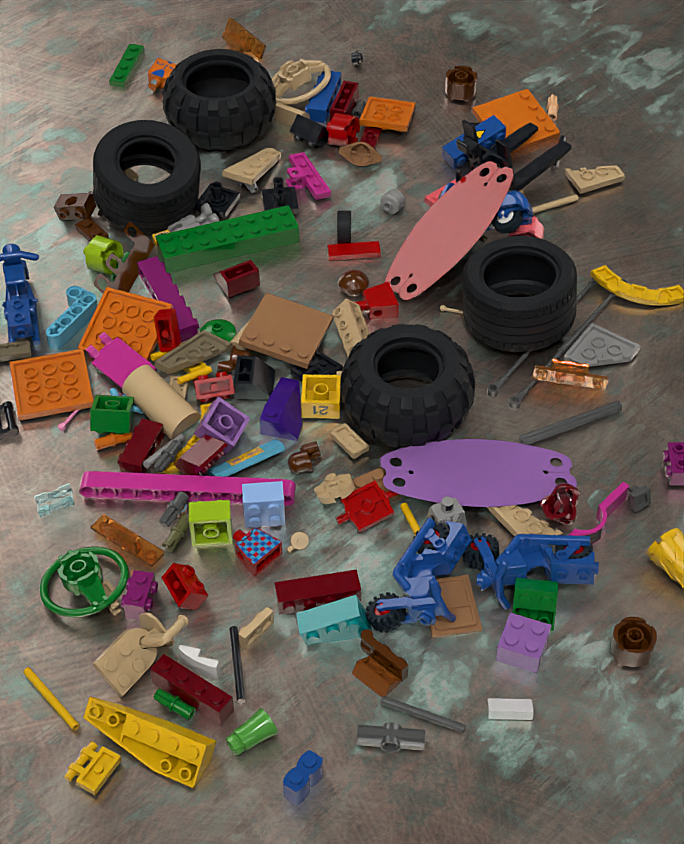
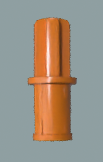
(111, 440)

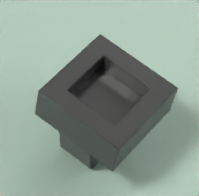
(639, 497)

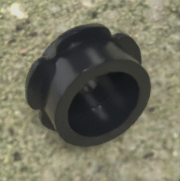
(356, 58)

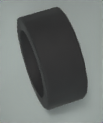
(343, 226)

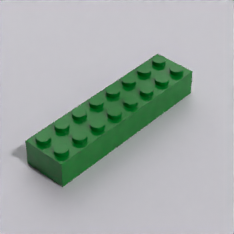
(227, 239)

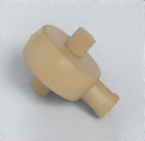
(299, 540)

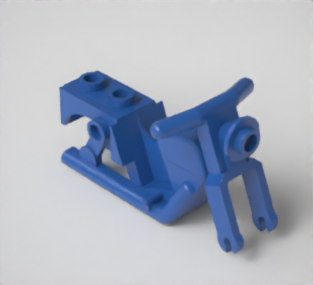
(19, 299)

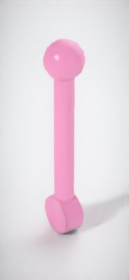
(62, 426)

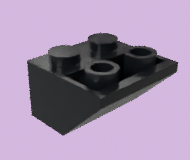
(253, 378)

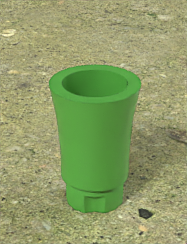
(251, 732)

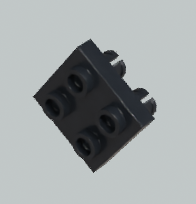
(280, 196)

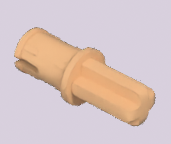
(552, 107)

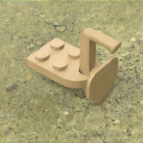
(127, 660)

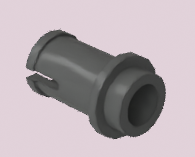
(358, 109)

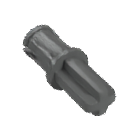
(168, 456)
(174, 509)

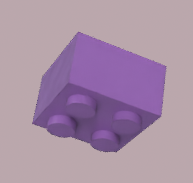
(222, 423)
(523, 642)

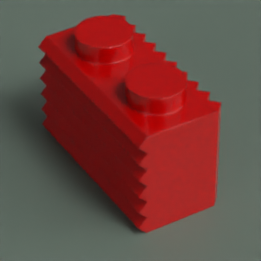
(167, 329)

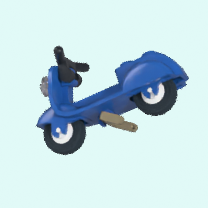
(512, 213)

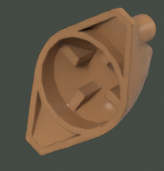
(360, 154)

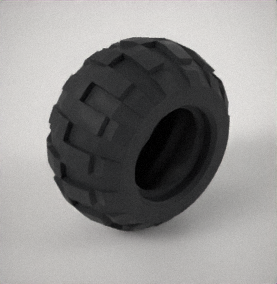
(219, 99)
(401, 414)

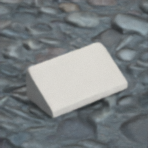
(510, 709)

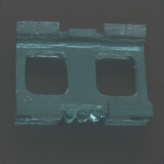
(53, 497)

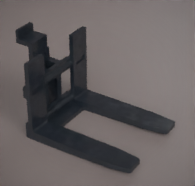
(501, 154)

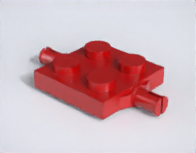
(367, 506)

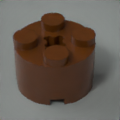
(461, 83)
(633, 642)

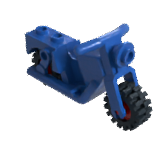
(570, 564)
(416, 578)

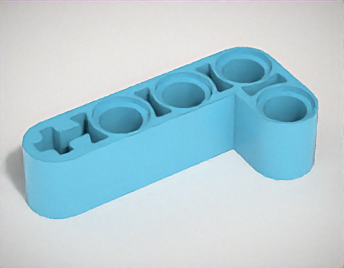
(80, 311)

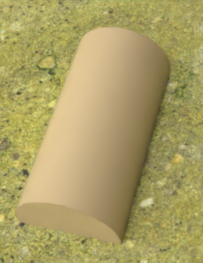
(160, 401)

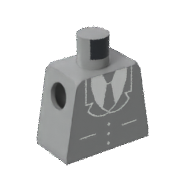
(447, 510)

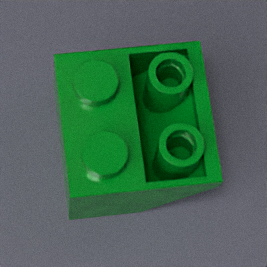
(536, 600)

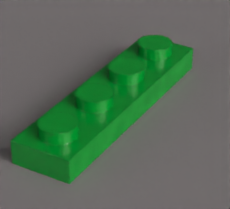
(126, 65)

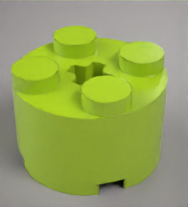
(98, 251)

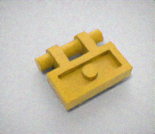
(97, 771)

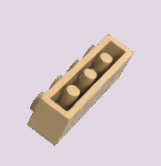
(350, 324)

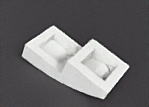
(193, 659)

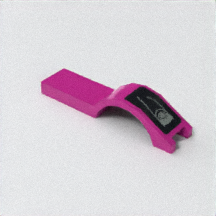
(605, 508)

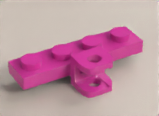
(306, 175)

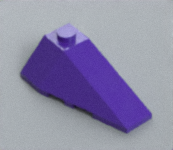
(283, 411)

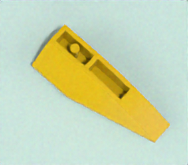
(153, 741)

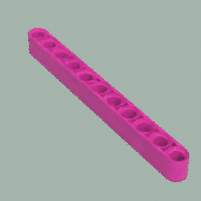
(166, 486)

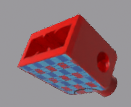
(256, 549)

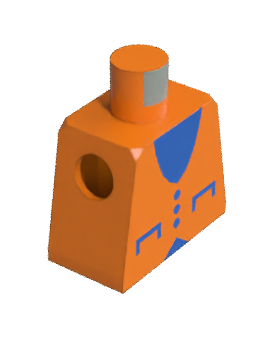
(159, 72)

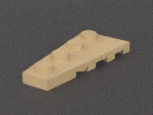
(253, 167)
(521, 521)

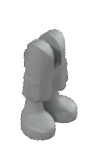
(190, 221)

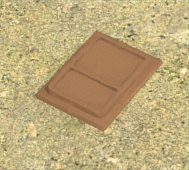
(460, 601)

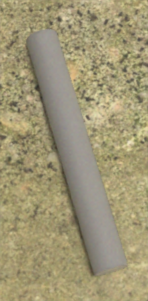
(152, 459)

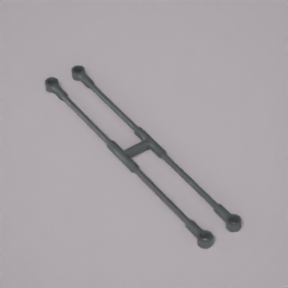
(568, 341)

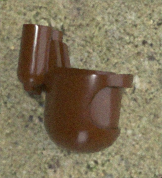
(230, 366)
(301, 461)

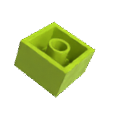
(210, 523)

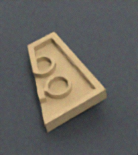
(588, 180)

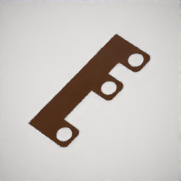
(128, 271)

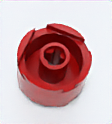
(343, 129)

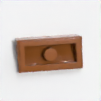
(375, 676)

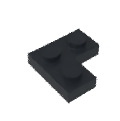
(320, 364)

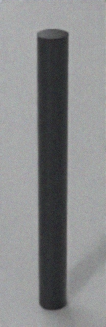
(237, 665)

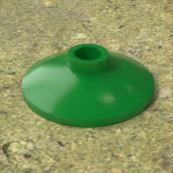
(220, 328)

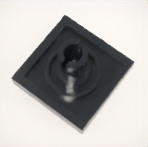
(219, 199)

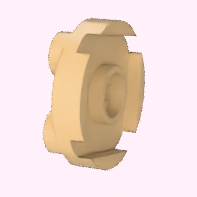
(334, 487)

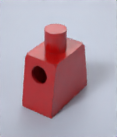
(379, 302)

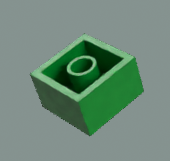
(112, 414)

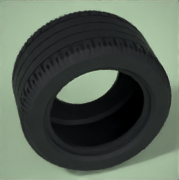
(146, 205)
(519, 267)

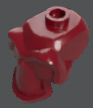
(561, 504)

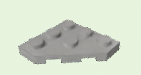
(601, 347)

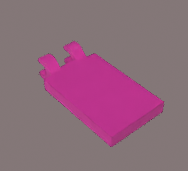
(116, 359)

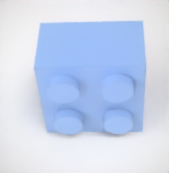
(263, 504)

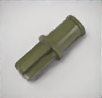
(176, 533)

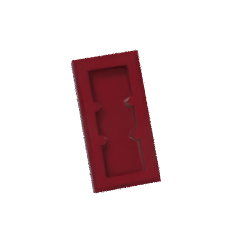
(371, 136)

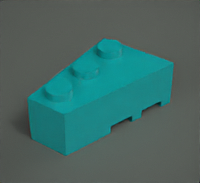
(333, 621)

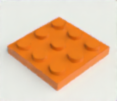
(387, 114)

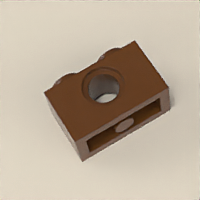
(75, 206)

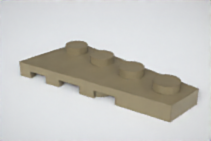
(195, 350)

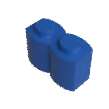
(303, 777)

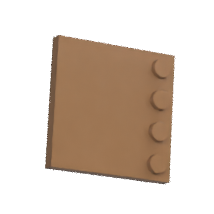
(286, 330)

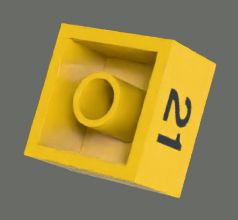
(321, 396)

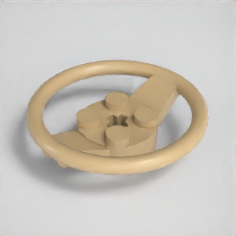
(296, 74)

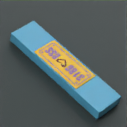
(247, 459)

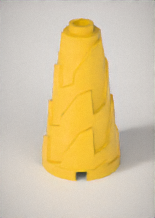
(669, 554)

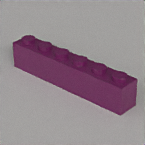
(161, 288)

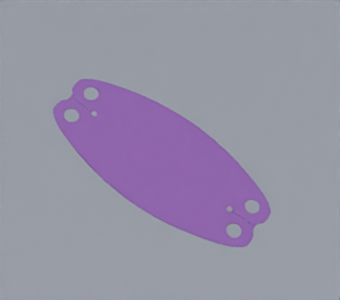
(476, 472)

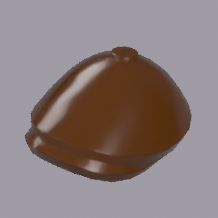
(353, 282)

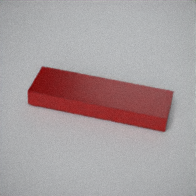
(353, 250)

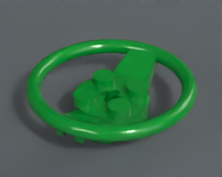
(83, 576)

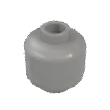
(392, 201)

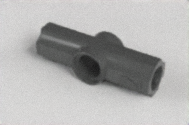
(391, 737)

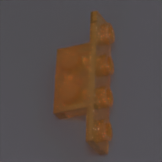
(242, 39)
(569, 373)
(128, 540)

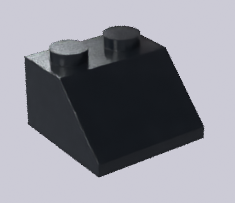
(309, 130)

